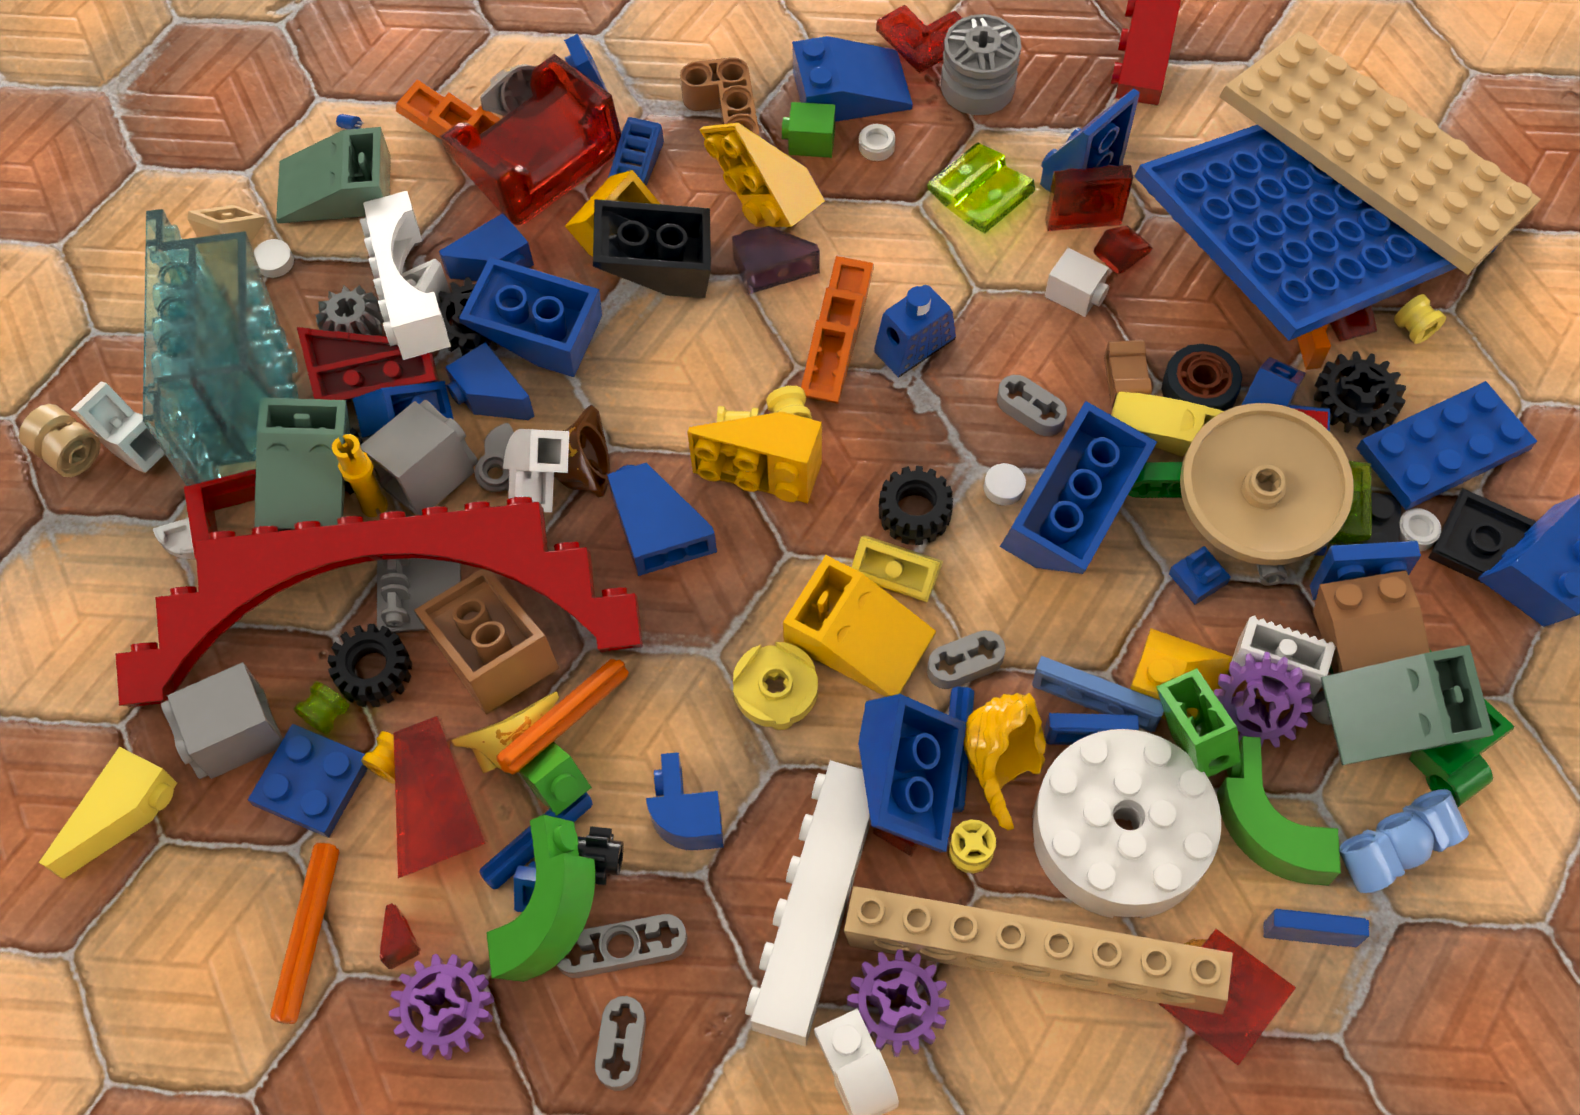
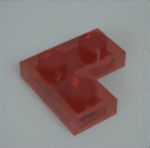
(917, 43)

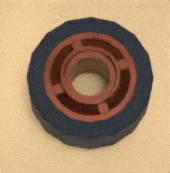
(1206, 365)

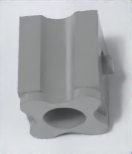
(420, 456)
(222, 722)

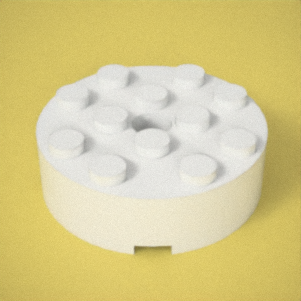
(1135, 780)

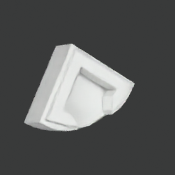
(176, 538)

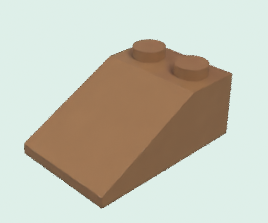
(1370, 620)
(487, 639)

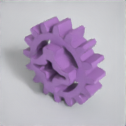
(1278, 693)
(915, 1009)
(435, 1025)

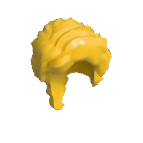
(1003, 743)

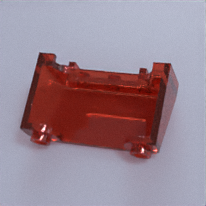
(540, 145)

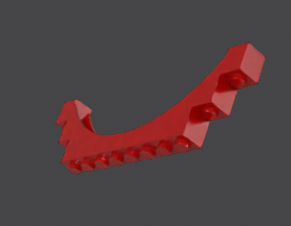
(250, 569)

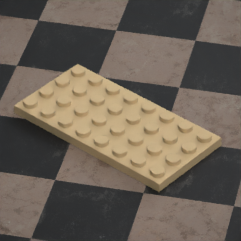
(1381, 150)

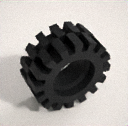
(360, 645)

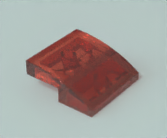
(1252, 1003)

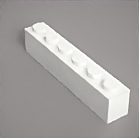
(814, 908)

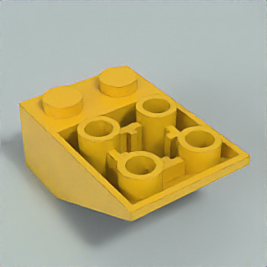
(766, 180)
(760, 453)
(857, 628)

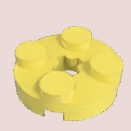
(777, 708)

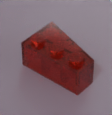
(432, 799)

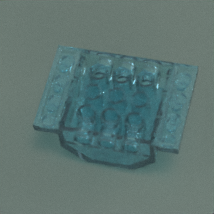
(208, 348)

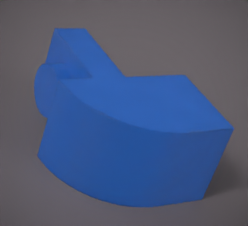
(682, 818)

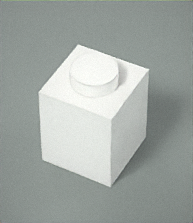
(1077, 282)

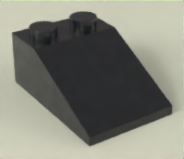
(654, 245)

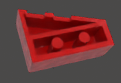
(1146, 48)
(355, 364)

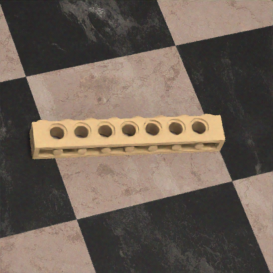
(1040, 949)

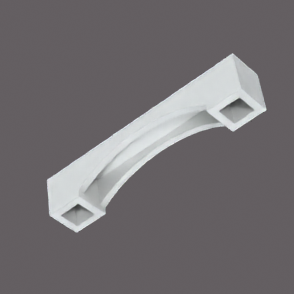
(408, 314)

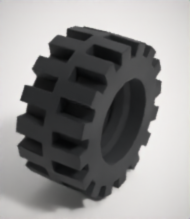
(918, 484)

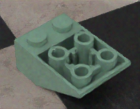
(334, 177)
(296, 462)
(1406, 705)

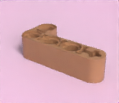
(722, 86)

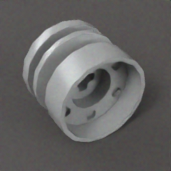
(980, 64)

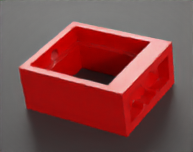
(213, 495)

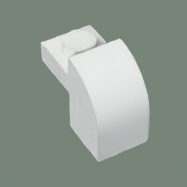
(119, 427)
(531, 462)
(857, 1066)

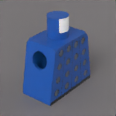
(914, 329)

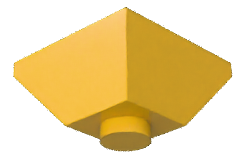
(1170, 657)

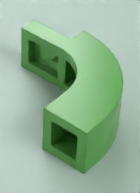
(1266, 836)
(556, 908)

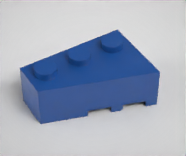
(1543, 567)

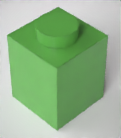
(810, 129)
(555, 778)

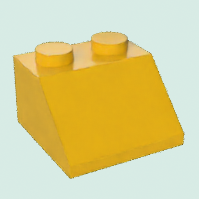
(618, 187)

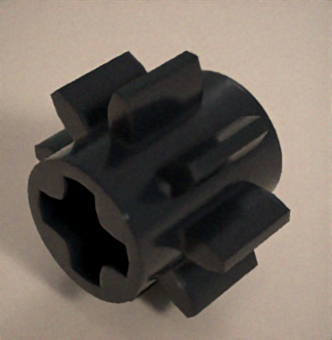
(604, 850)

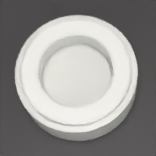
(876, 142)
(274, 258)
(1004, 484)
(1419, 526)

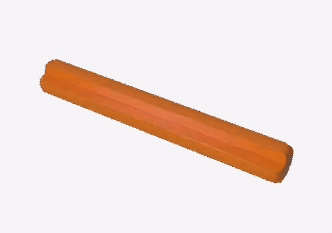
(562, 716)
(304, 934)

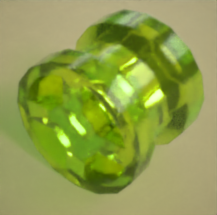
(321, 707)

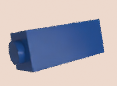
(657, 520)

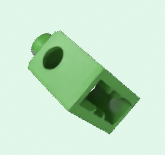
(1212, 735)

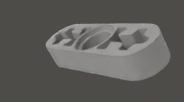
(652, 926)

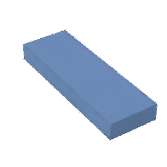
(1096, 693)

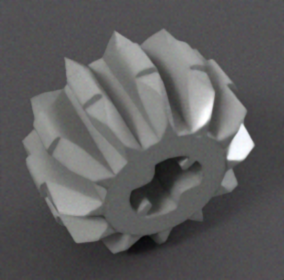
(350, 312)

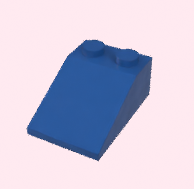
(850, 75)
(1097, 144)
(534, 314)
(911, 768)

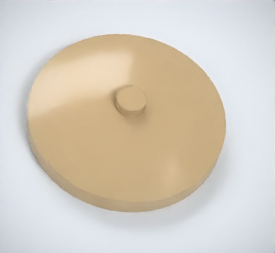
(1266, 484)

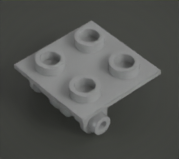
(406, 586)

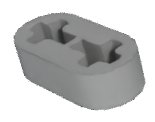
(1031, 405)
(970, 667)
(610, 1040)

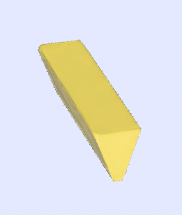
(897, 567)

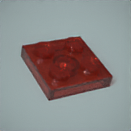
(1088, 197)

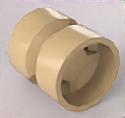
(59, 440)

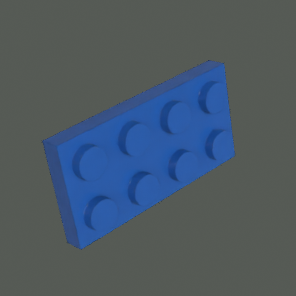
(1446, 445)

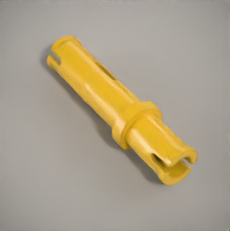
(358, 471)

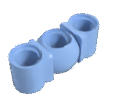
(1403, 841)

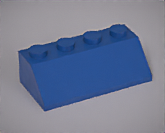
(1079, 492)

